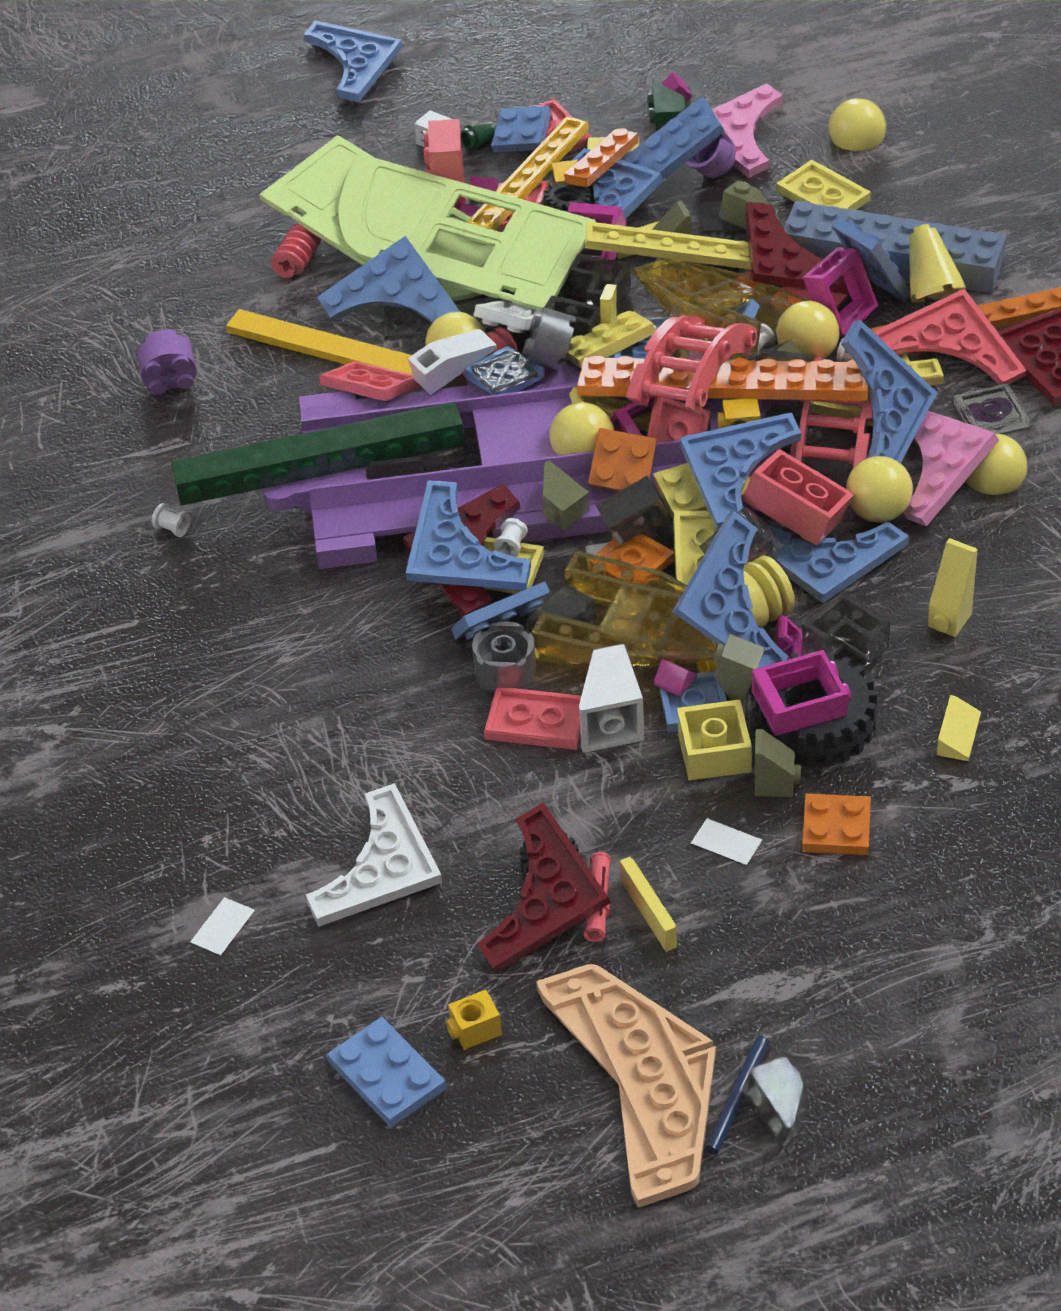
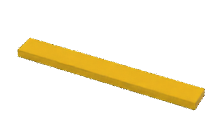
(533, 170)
(315, 342)

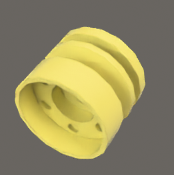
(768, 590)

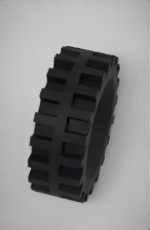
(834, 737)

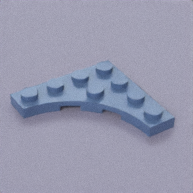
(360, 53)
(624, 185)
(392, 279)
(896, 392)
(727, 455)
(451, 554)
(834, 565)
(716, 596)

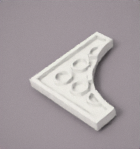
(388, 867)

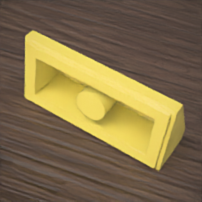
(958, 729)

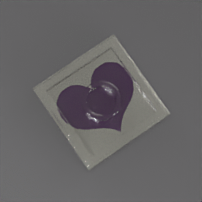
(992, 409)

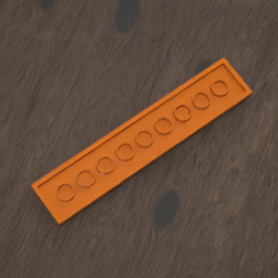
(736, 379)

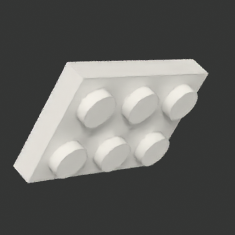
(505, 312)

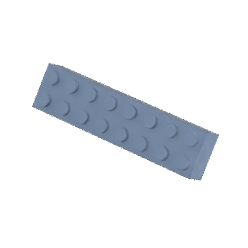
(974, 252)

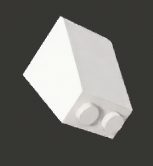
(610, 702)

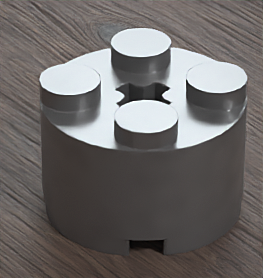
(549, 339)
(504, 656)

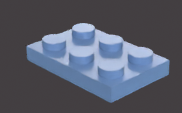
(503, 610)
(386, 1071)

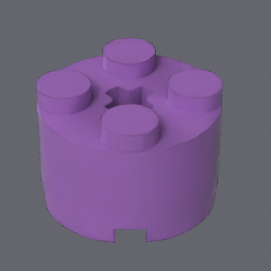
(166, 361)

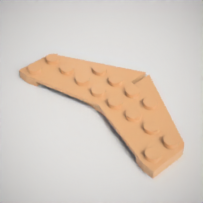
(660, 1072)

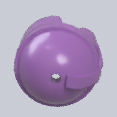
(715, 158)

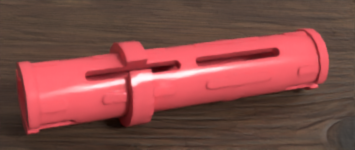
(596, 923)

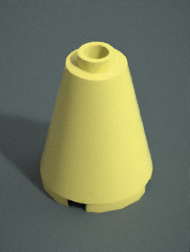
(931, 266)

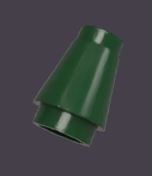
(477, 134)

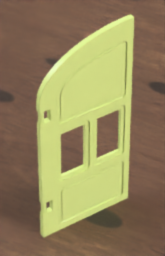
(316, 190)
(395, 201)

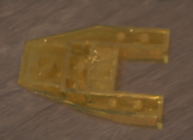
(713, 295)
(637, 617)

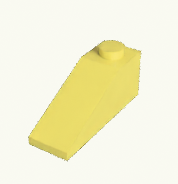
(953, 589)

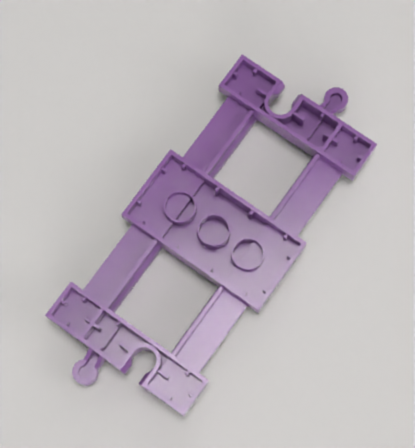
(511, 450)

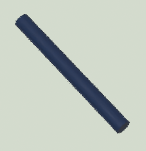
(736, 1096)

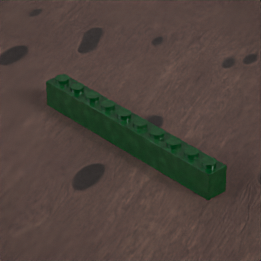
(317, 453)

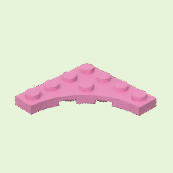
(739, 122)
(949, 457)

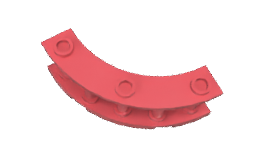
(685, 333)
(858, 425)

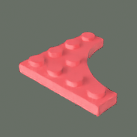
(957, 329)

